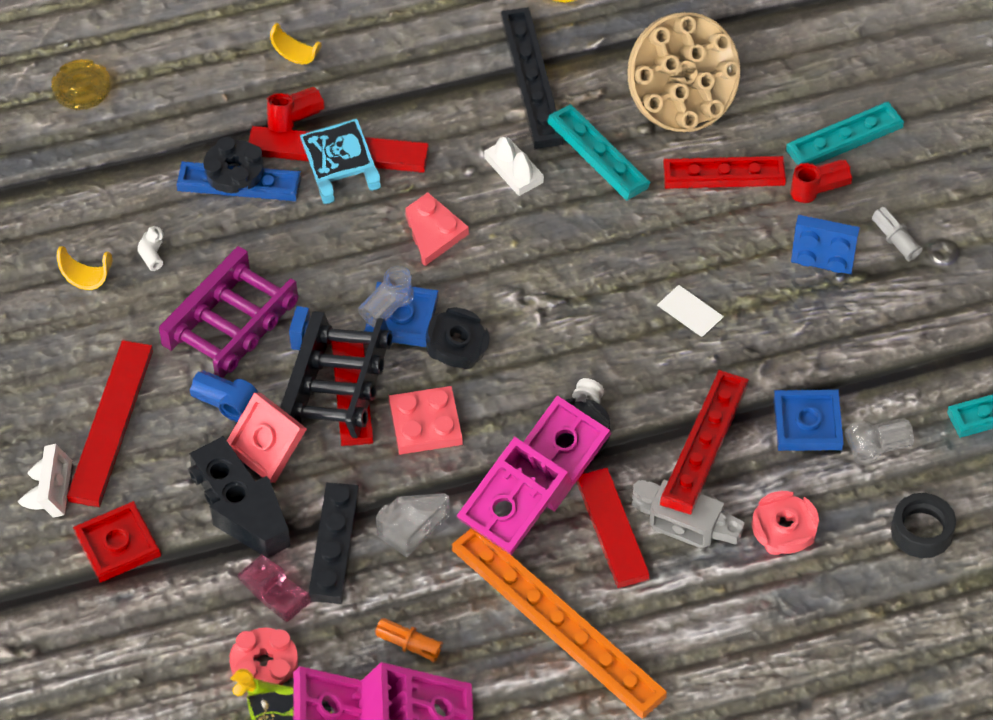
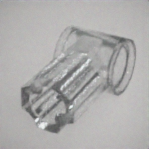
(387, 296)
(870, 441)

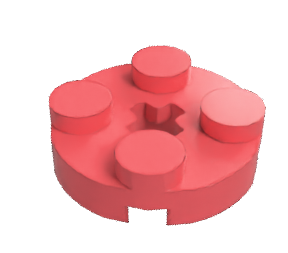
(785, 539)
(268, 642)

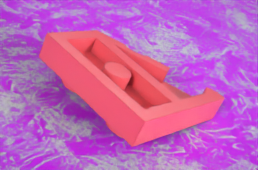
(434, 227)

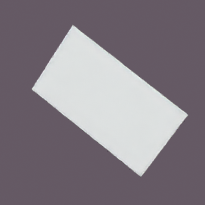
(690, 310)

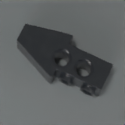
(253, 520)

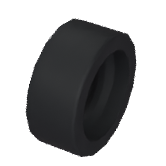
(930, 505)

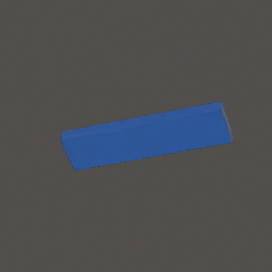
(274, 184)

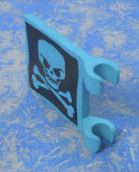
(338, 154)

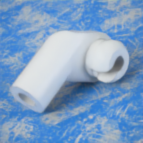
(149, 246)

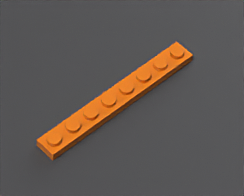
(561, 623)

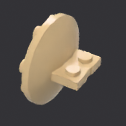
(683, 71)

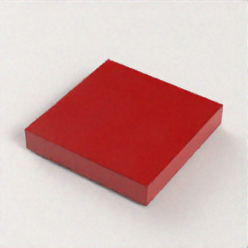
(117, 541)

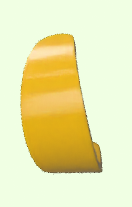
(291, 48)
(80, 274)

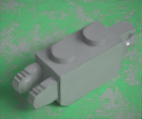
(698, 529)

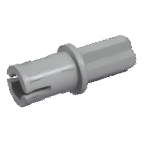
(896, 233)

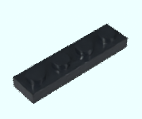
(333, 543)

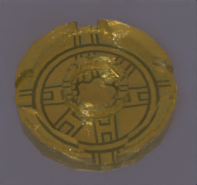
(81, 84)

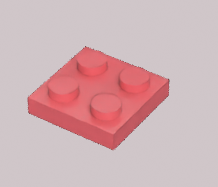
(425, 420)
(265, 437)

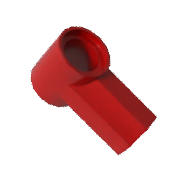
(286, 108)
(812, 179)

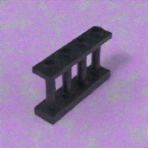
(312, 358)

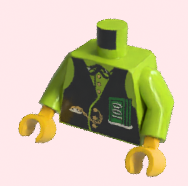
(266, 699)

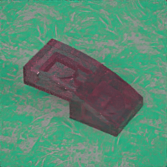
(273, 589)

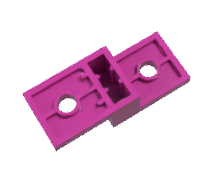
(533, 475)
(383, 694)

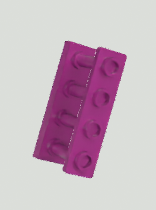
(215, 289)

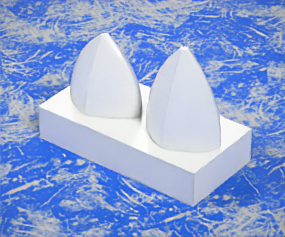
(513, 166)
(53, 477)

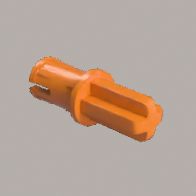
(409, 639)

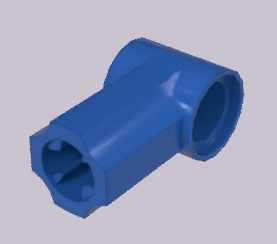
(226, 395)

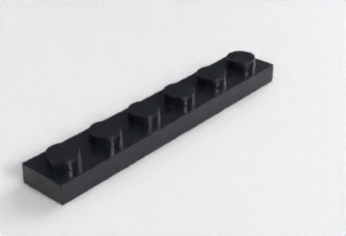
(531, 76)

